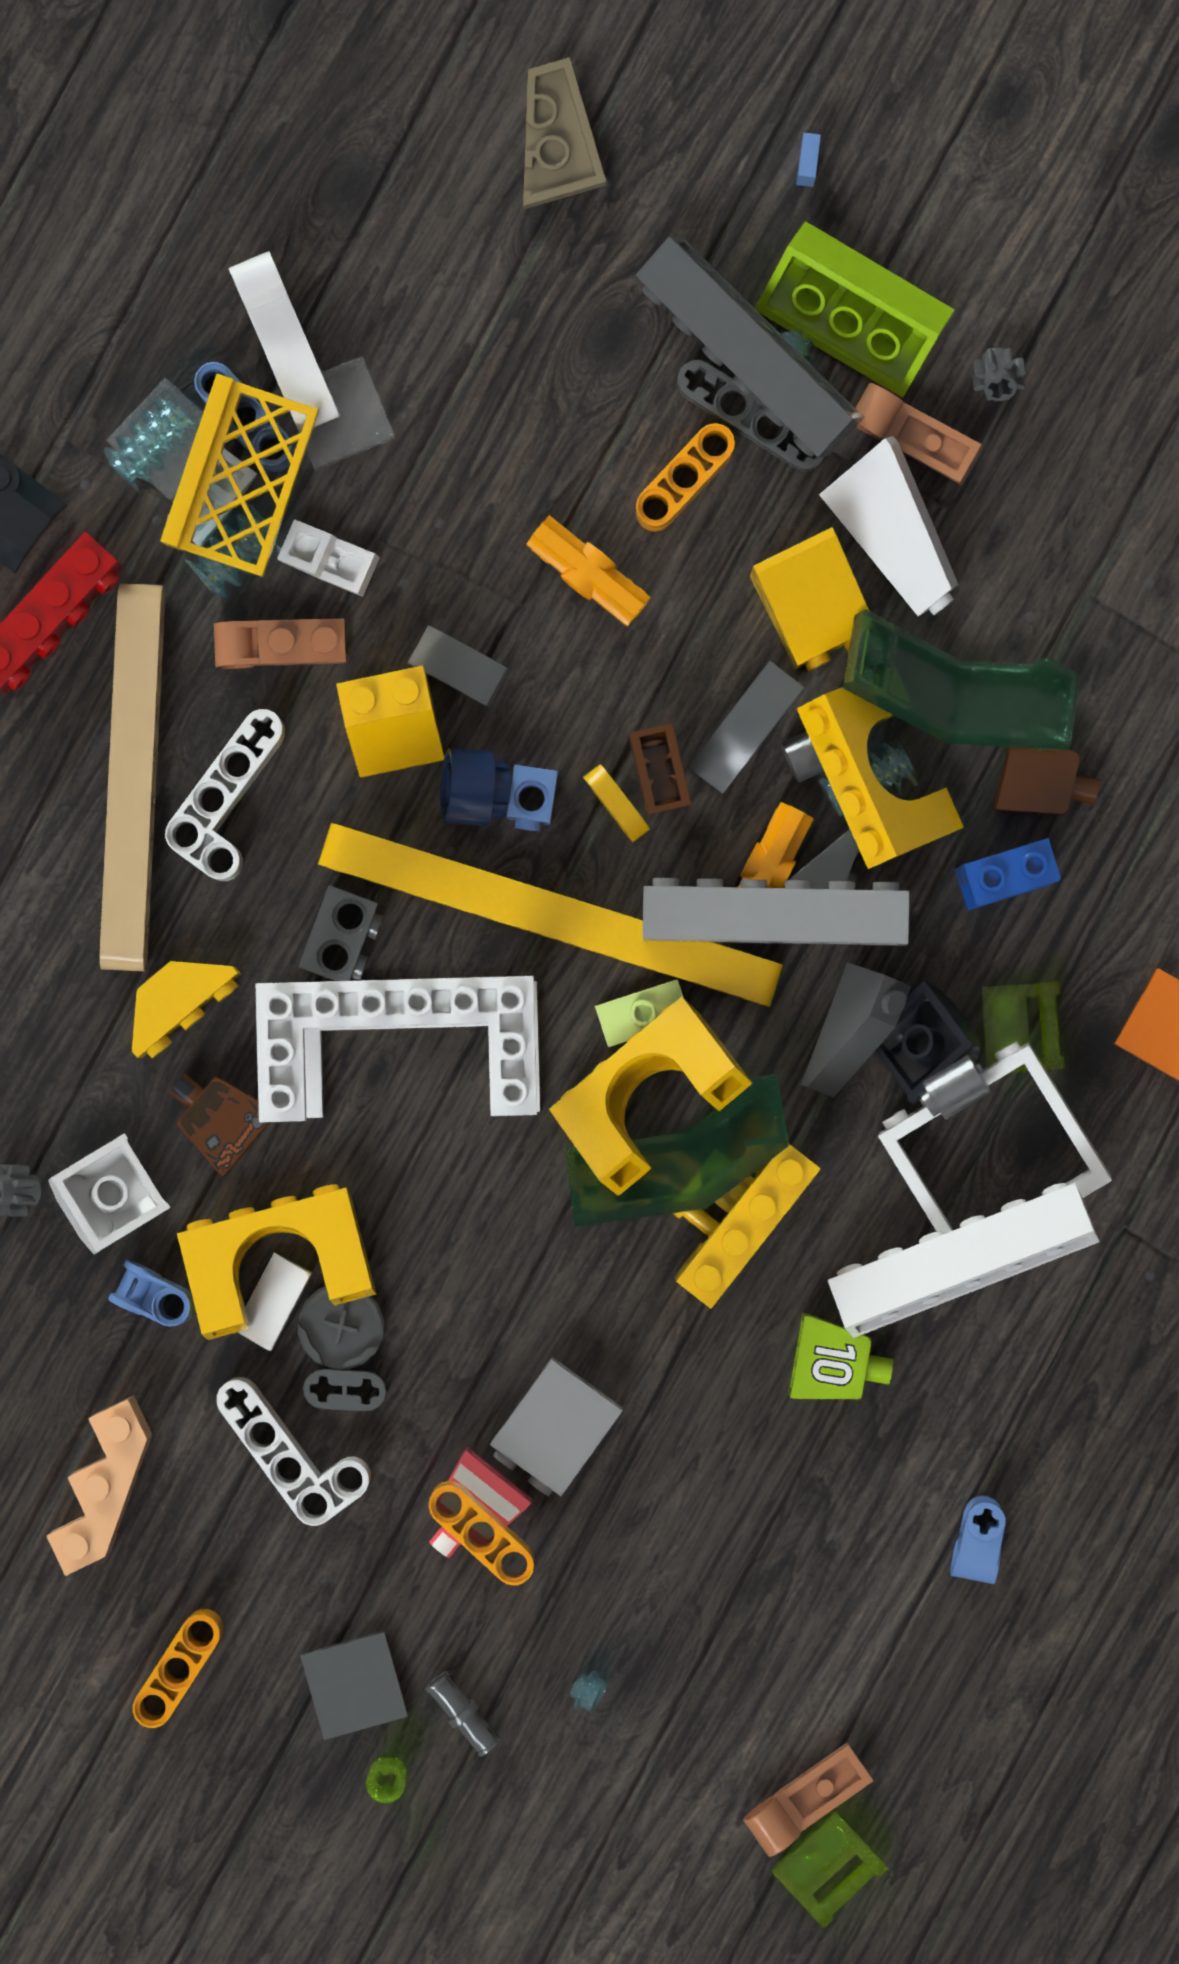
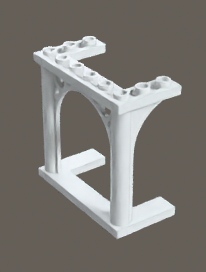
(296, 1013)

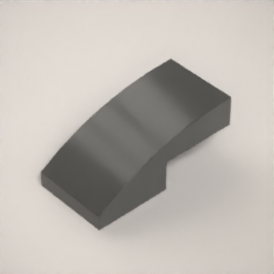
(459, 666)

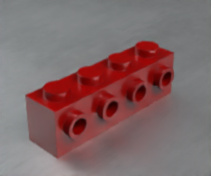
(53, 606)

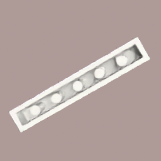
(963, 1259)

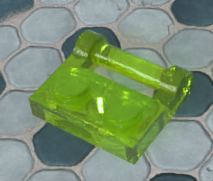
(1007, 1021)
(819, 1858)

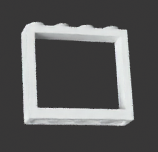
(1008, 1060)

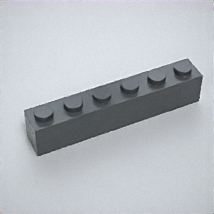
(749, 347)

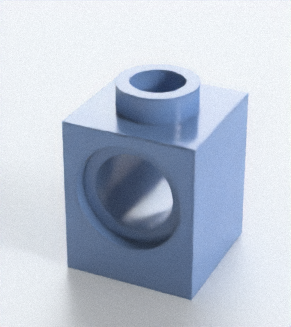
(531, 777)

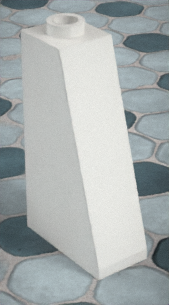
(891, 524)

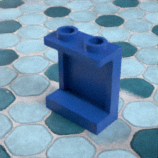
(1007, 874)

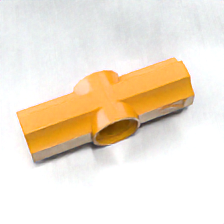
(588, 571)
(775, 853)

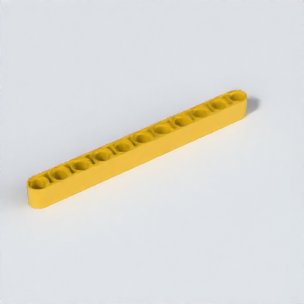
(546, 914)

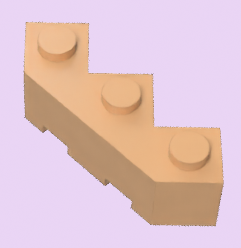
(103, 1486)

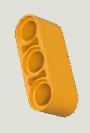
(691, 457)
(490, 1553)
(163, 1683)

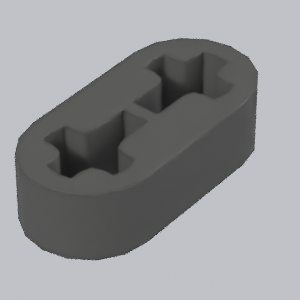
(345, 1400)

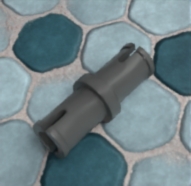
(463, 1713)

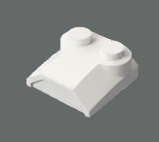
(107, 1194)

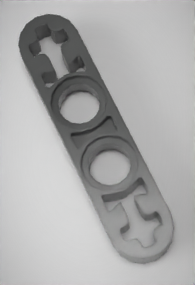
(745, 422)

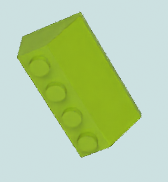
(854, 309)

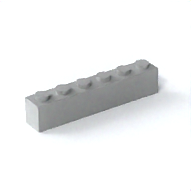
(775, 914)

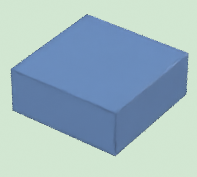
(808, 159)

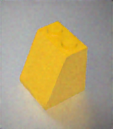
(810, 598)
(390, 721)

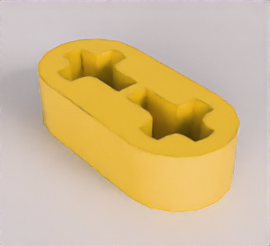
(616, 803)

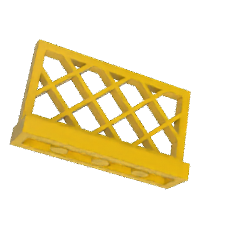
(203, 463)

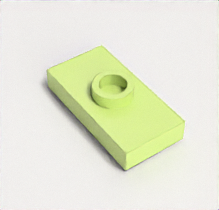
(633, 1012)

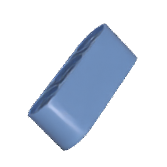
(257, 436)

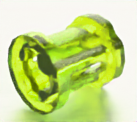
(386, 1793)

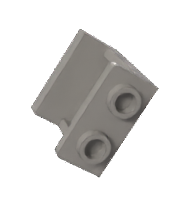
(555, 1428)

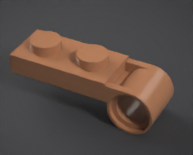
(917, 433)
(279, 642)
(807, 1799)

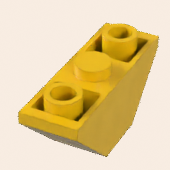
(176, 999)

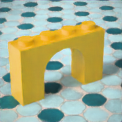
(878, 820)
(596, 1107)
(747, 1225)
(216, 1250)

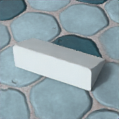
(274, 1300)

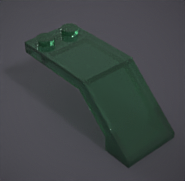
(960, 698)
(691, 1166)

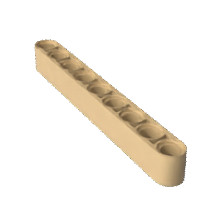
(132, 777)

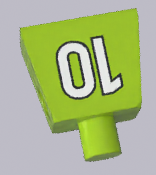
(833, 1362)

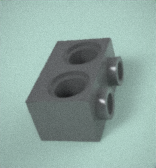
(329, 932)

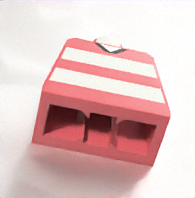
(491, 1489)

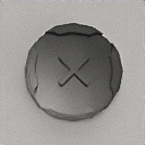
(342, 1333)

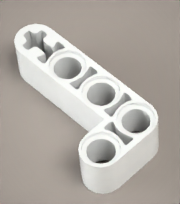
(282, 337)
(233, 790)
(287, 1446)

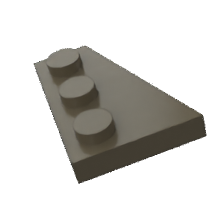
(559, 139)

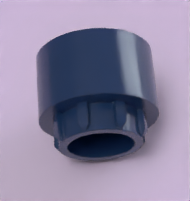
(473, 787)

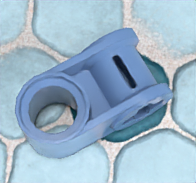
(150, 1295)
(979, 1548)

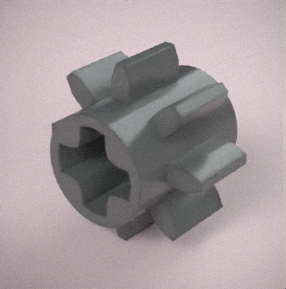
(998, 374)
(18, 1190)

